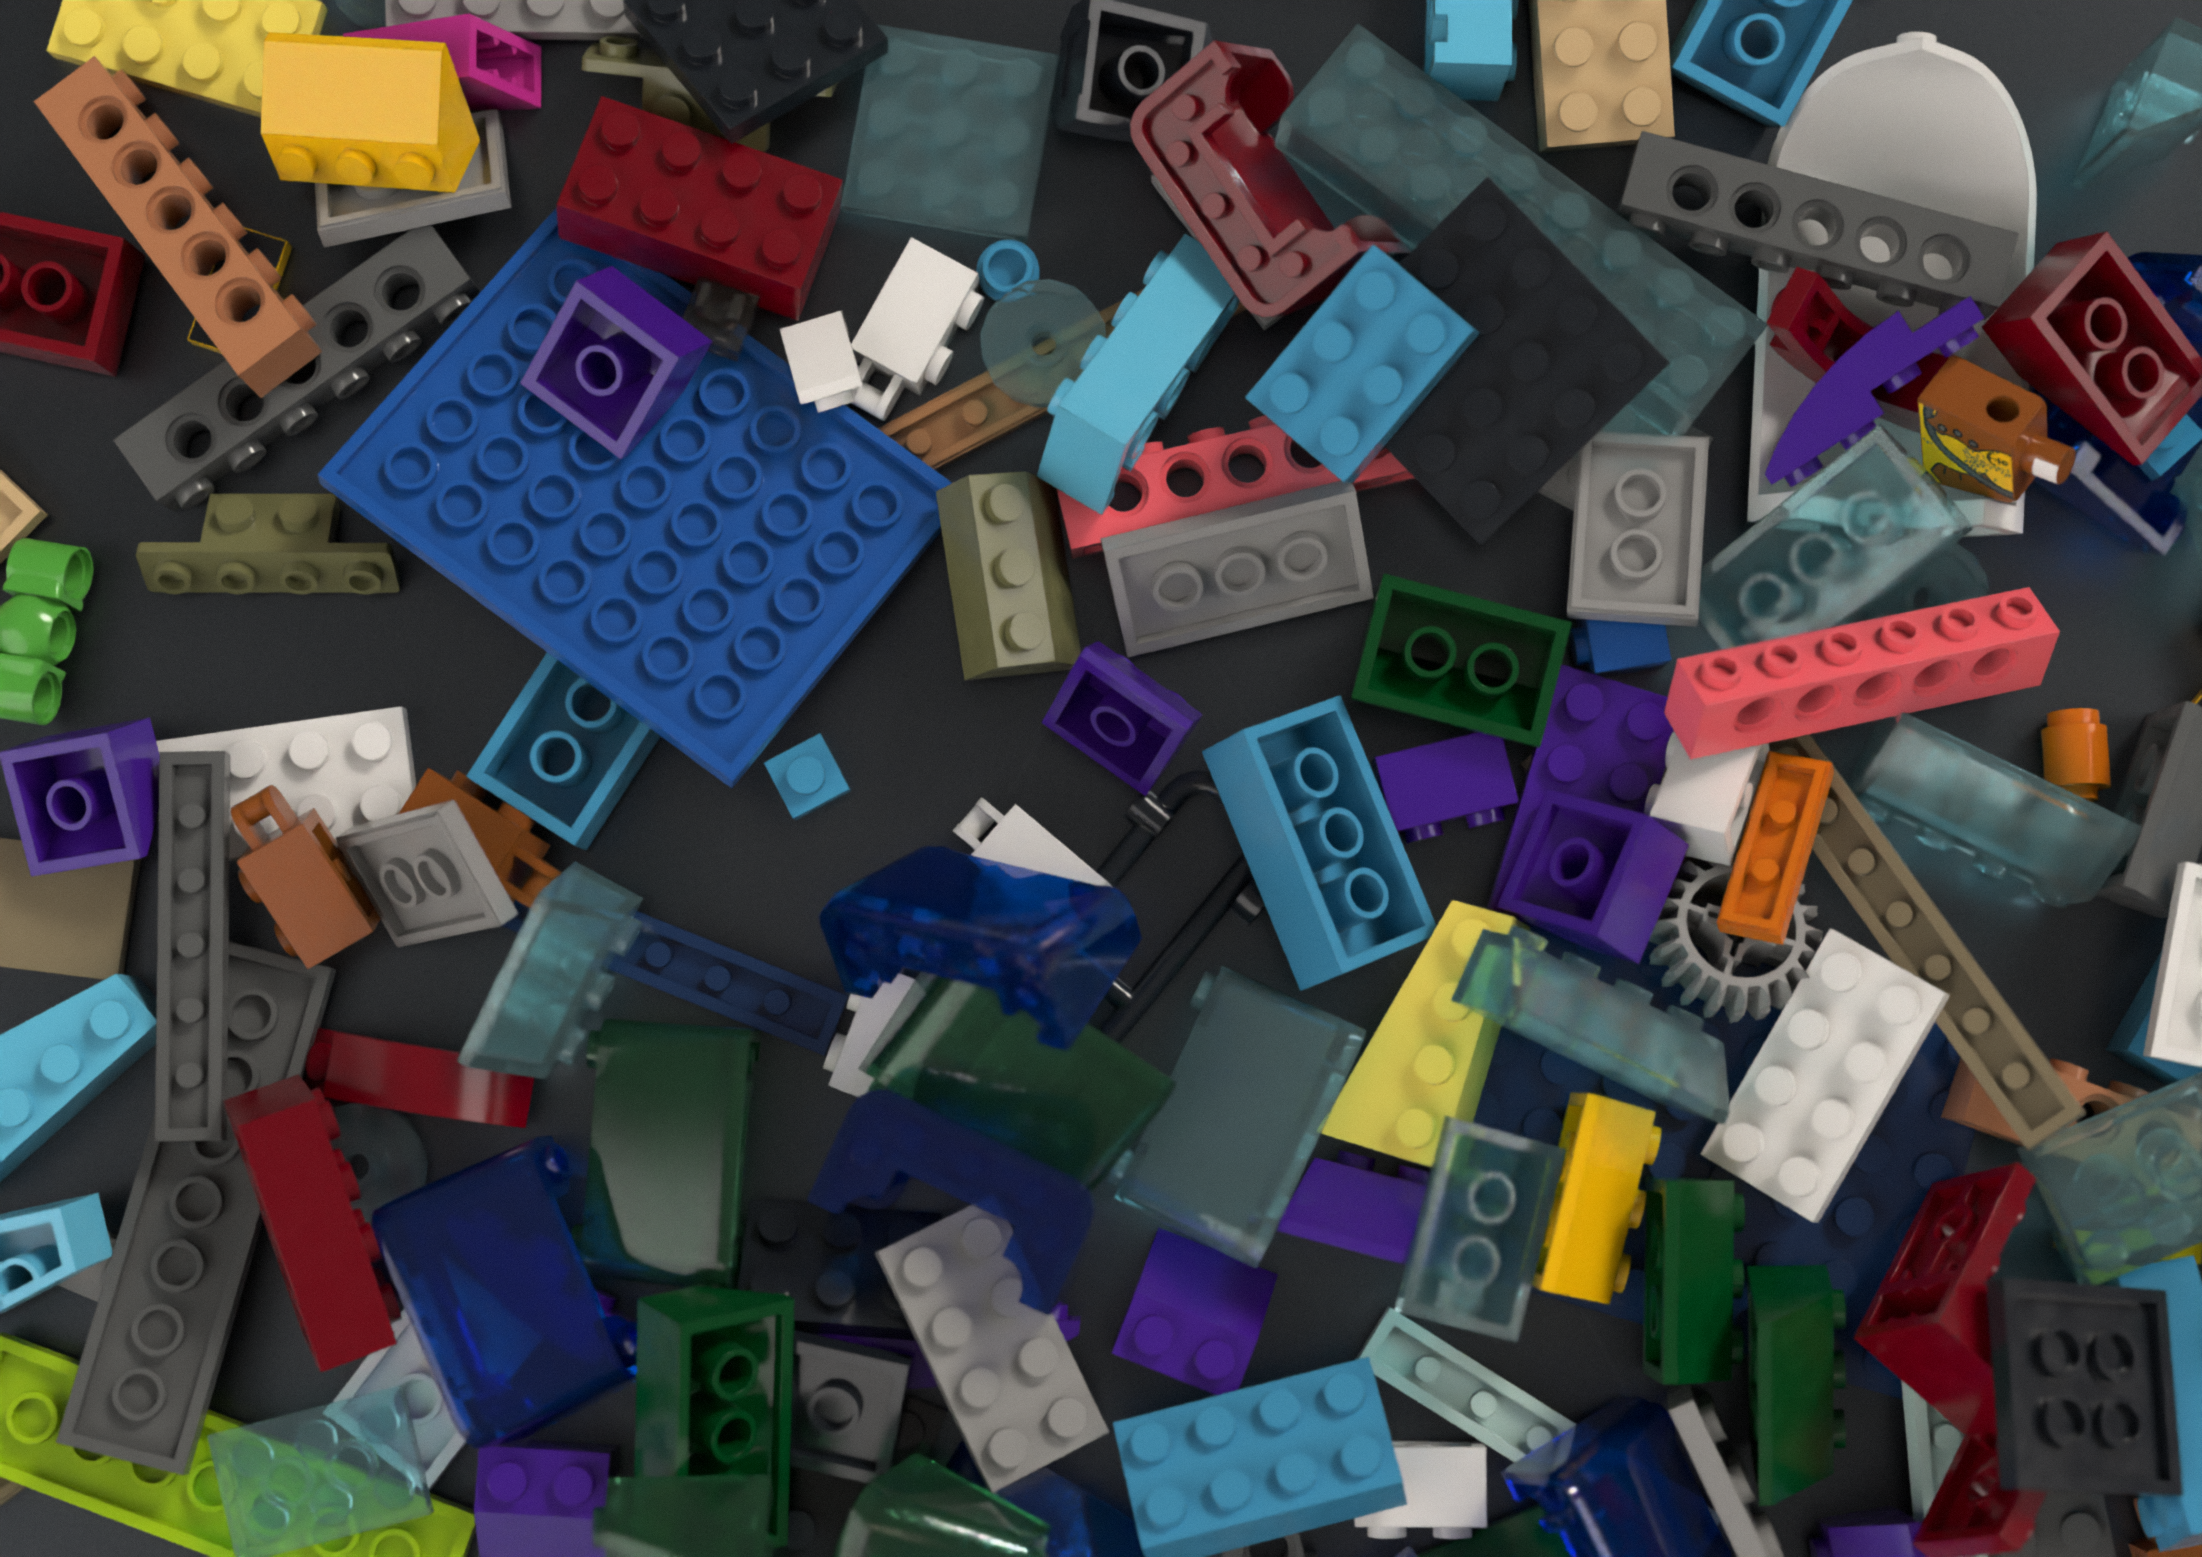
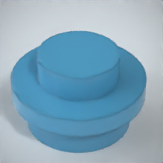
(1005, 267)

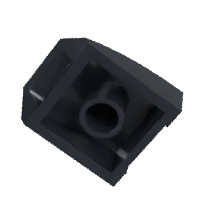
(1115, 60)

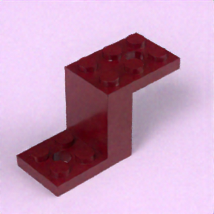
(1936, 1337)

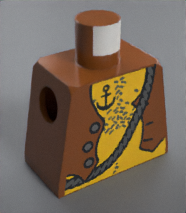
(1987, 434)

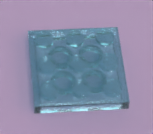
(951, 134)

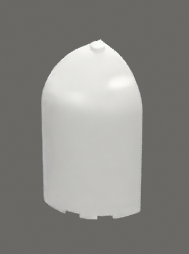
(1921, 131)

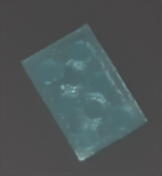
(320, 1473)

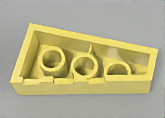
(1426, 1052)

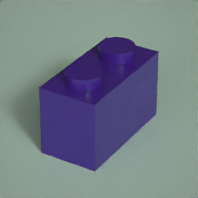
(1445, 784)

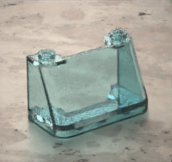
(1241, 1117)

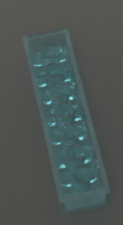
(1417, 150)

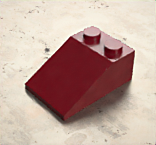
(2099, 345)

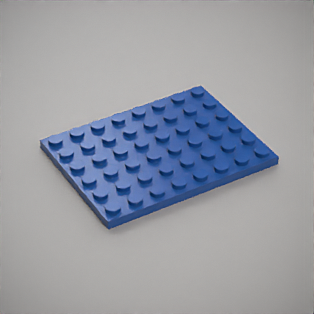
(678, 581)

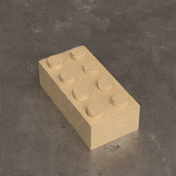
(1600, 72)

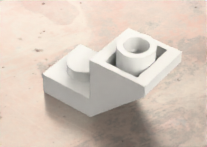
(822, 361)

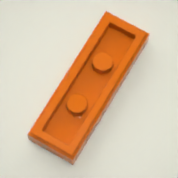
(1775, 847)

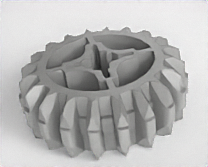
(1687, 923)

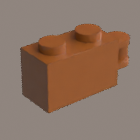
(501, 833)
(301, 879)

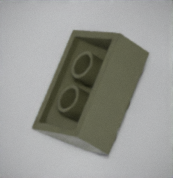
(1008, 575)

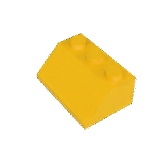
(365, 112)
(1596, 1197)

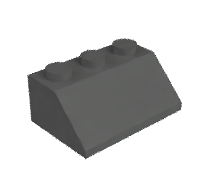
(2166, 800)

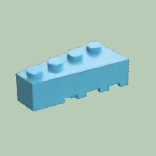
(1471, 46)
(1135, 373)
(67, 1059)
(49, 1246)

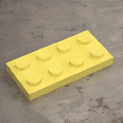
(183, 45)

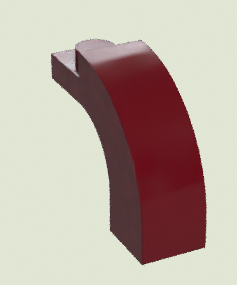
(1817, 329)
(414, 1080)

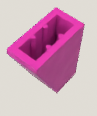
(491, 63)

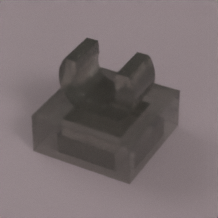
(722, 316)

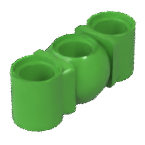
(39, 626)

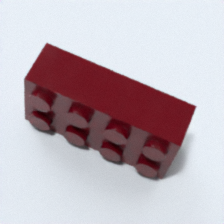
(698, 206)
(65, 293)
(309, 1218)

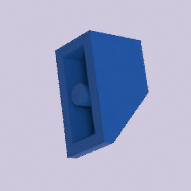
(1618, 647)

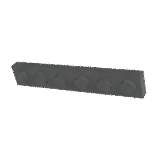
(192, 946)

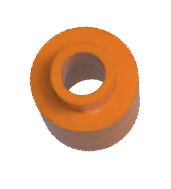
(2076, 752)

